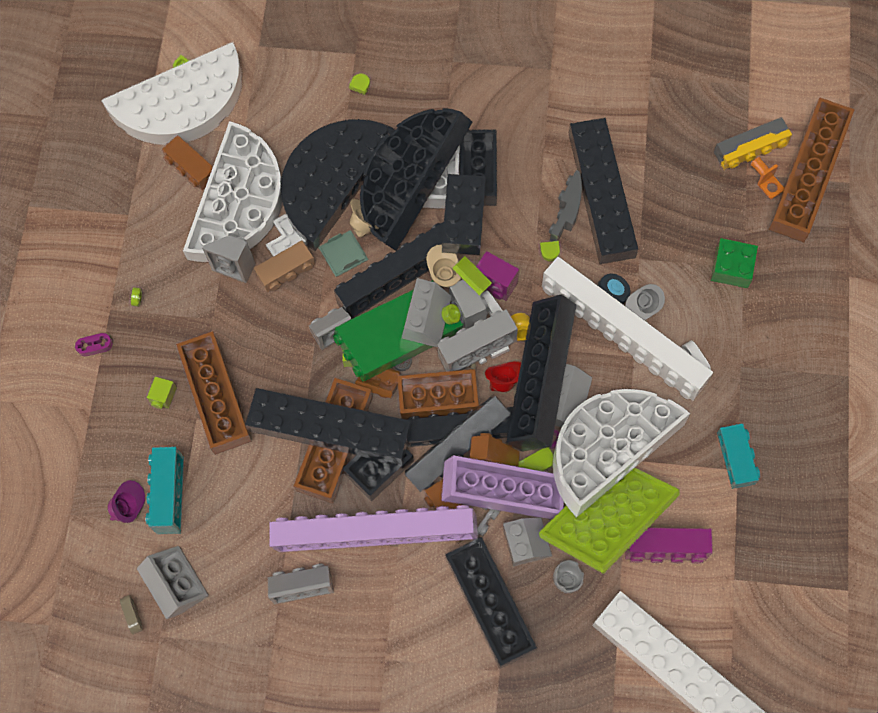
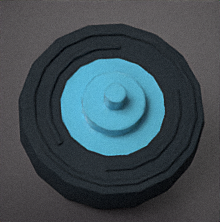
(615, 286)

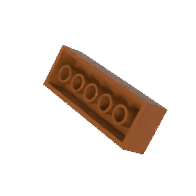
(213, 393)
(322, 467)

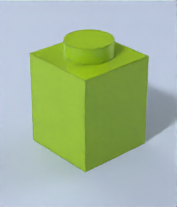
(161, 393)

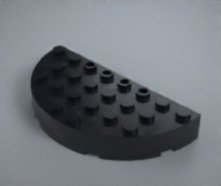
(407, 170)
(327, 175)

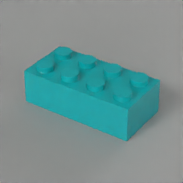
(165, 490)

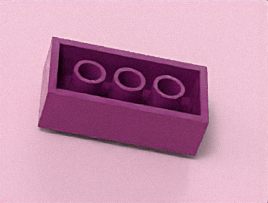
(672, 545)

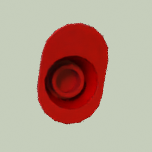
(503, 376)

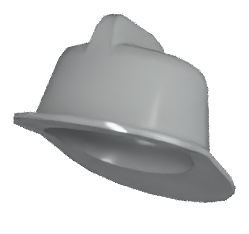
(646, 301)

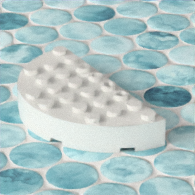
(181, 100)
(239, 195)
(608, 440)

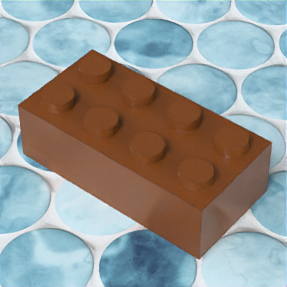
(437, 393)

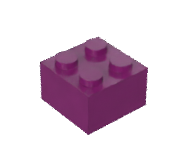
(500, 273)

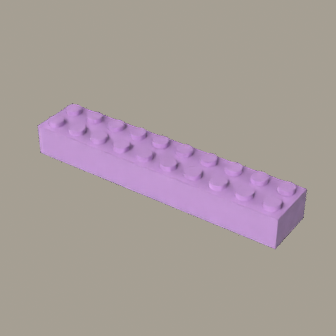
(374, 530)

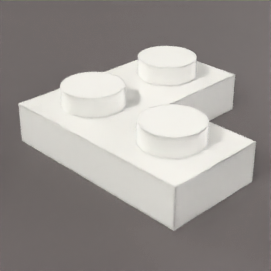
(287, 238)

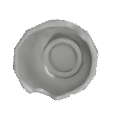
(568, 576)

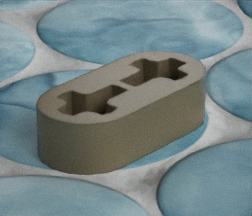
(131, 614)

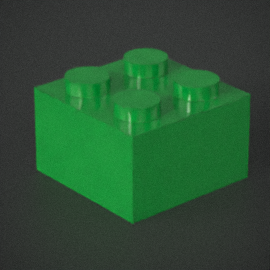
(734, 263)

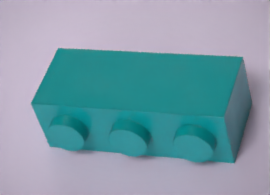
(738, 456)

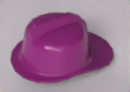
(126, 502)

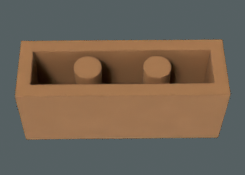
(284, 266)

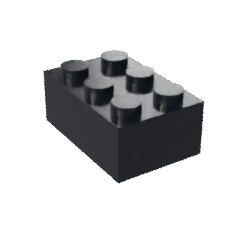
(374, 475)

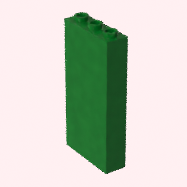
(375, 338)

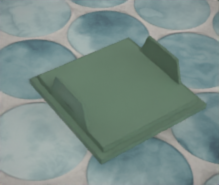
(343, 253)

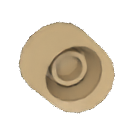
(357, 220)
(442, 266)

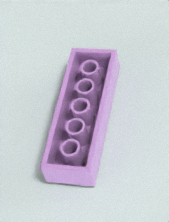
(501, 487)

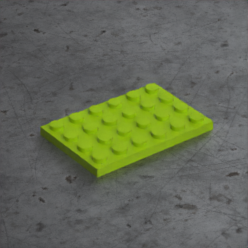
(611, 521)

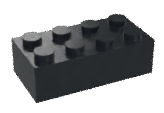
(479, 158)
(463, 214)

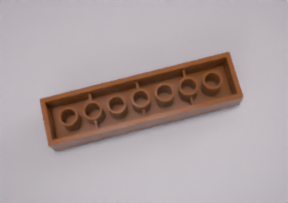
(811, 170)

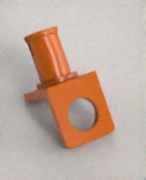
(767, 177)

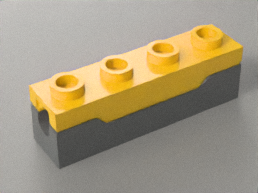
(752, 143)

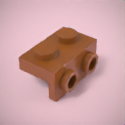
(382, 384)

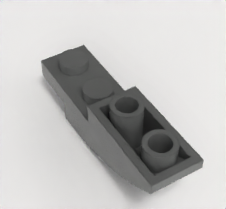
(569, 206)

